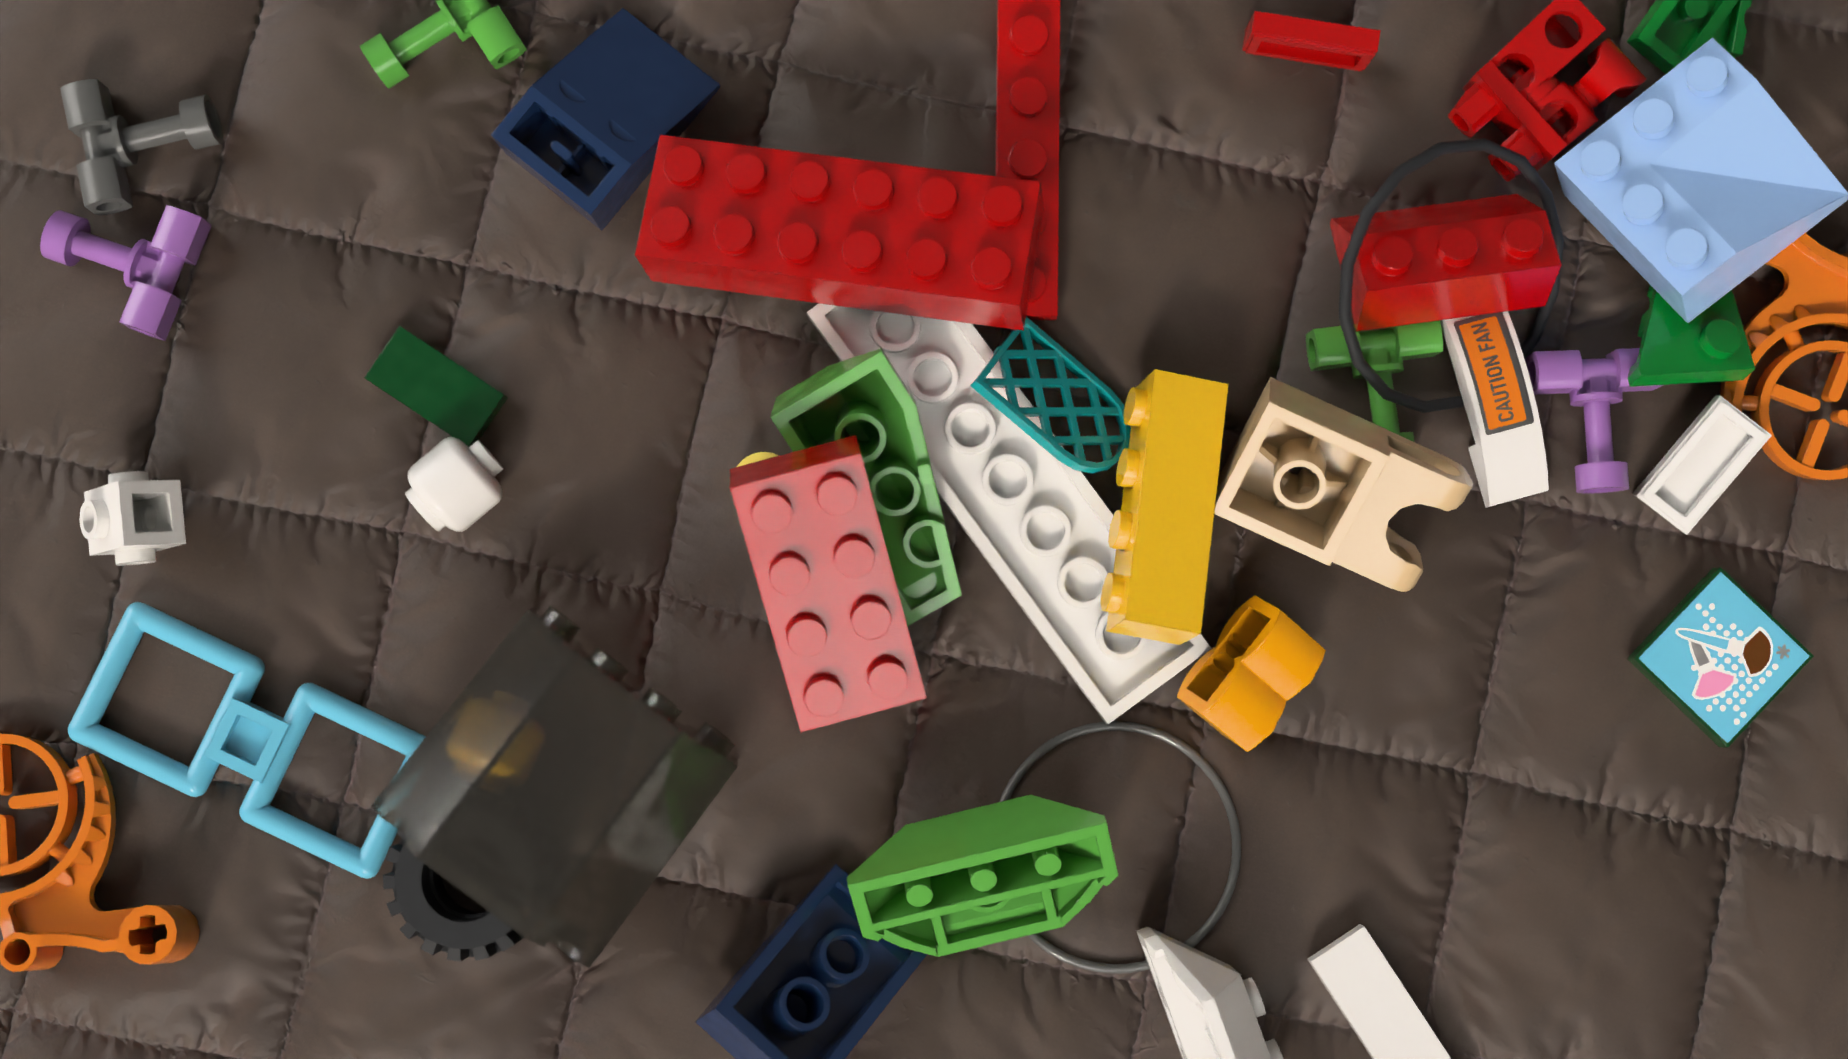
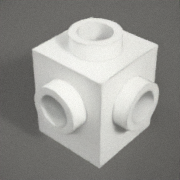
(133, 517)

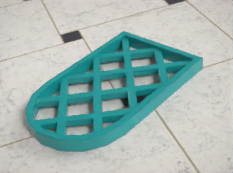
(1085, 379)

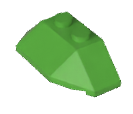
(983, 875)

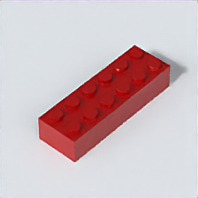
(841, 231)

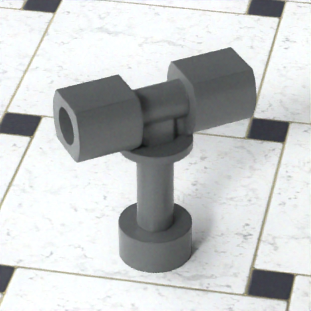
(114, 144)

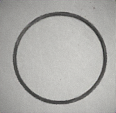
(1218, 784)

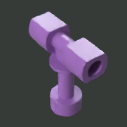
(147, 267)
(1592, 386)

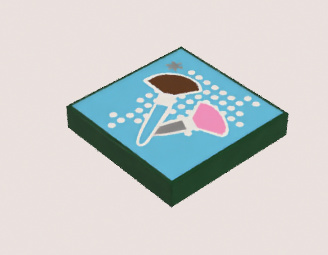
(1720, 657)

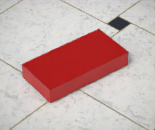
(1310, 41)

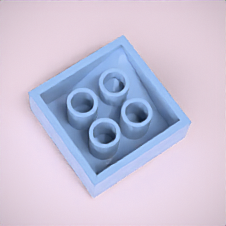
(1699, 180)

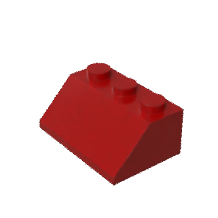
(1450, 261)

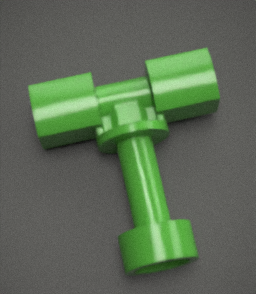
(465, 18)
(1383, 352)

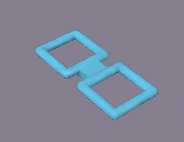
(239, 736)

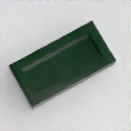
(435, 387)

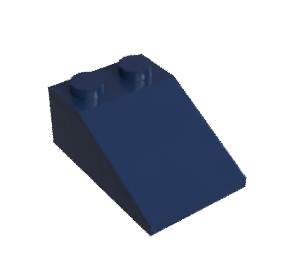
(810, 983)

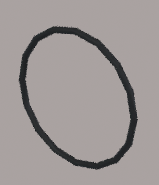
(1359, 233)

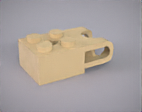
(1346, 493)

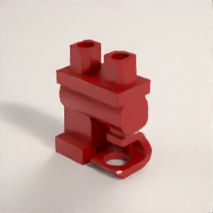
(1527, 99)

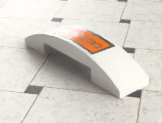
(1499, 406)

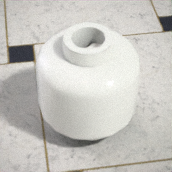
(454, 484)

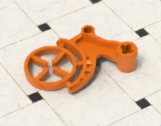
(1812, 295)
(62, 903)

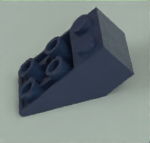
(599, 115)

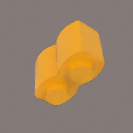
(1251, 673)

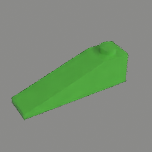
(873, 403)

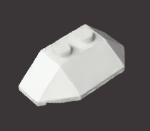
(1206, 1002)

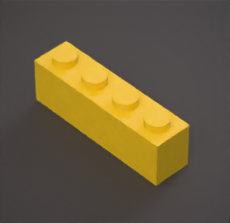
(1165, 507)

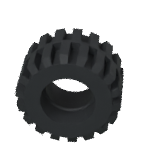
(434, 914)

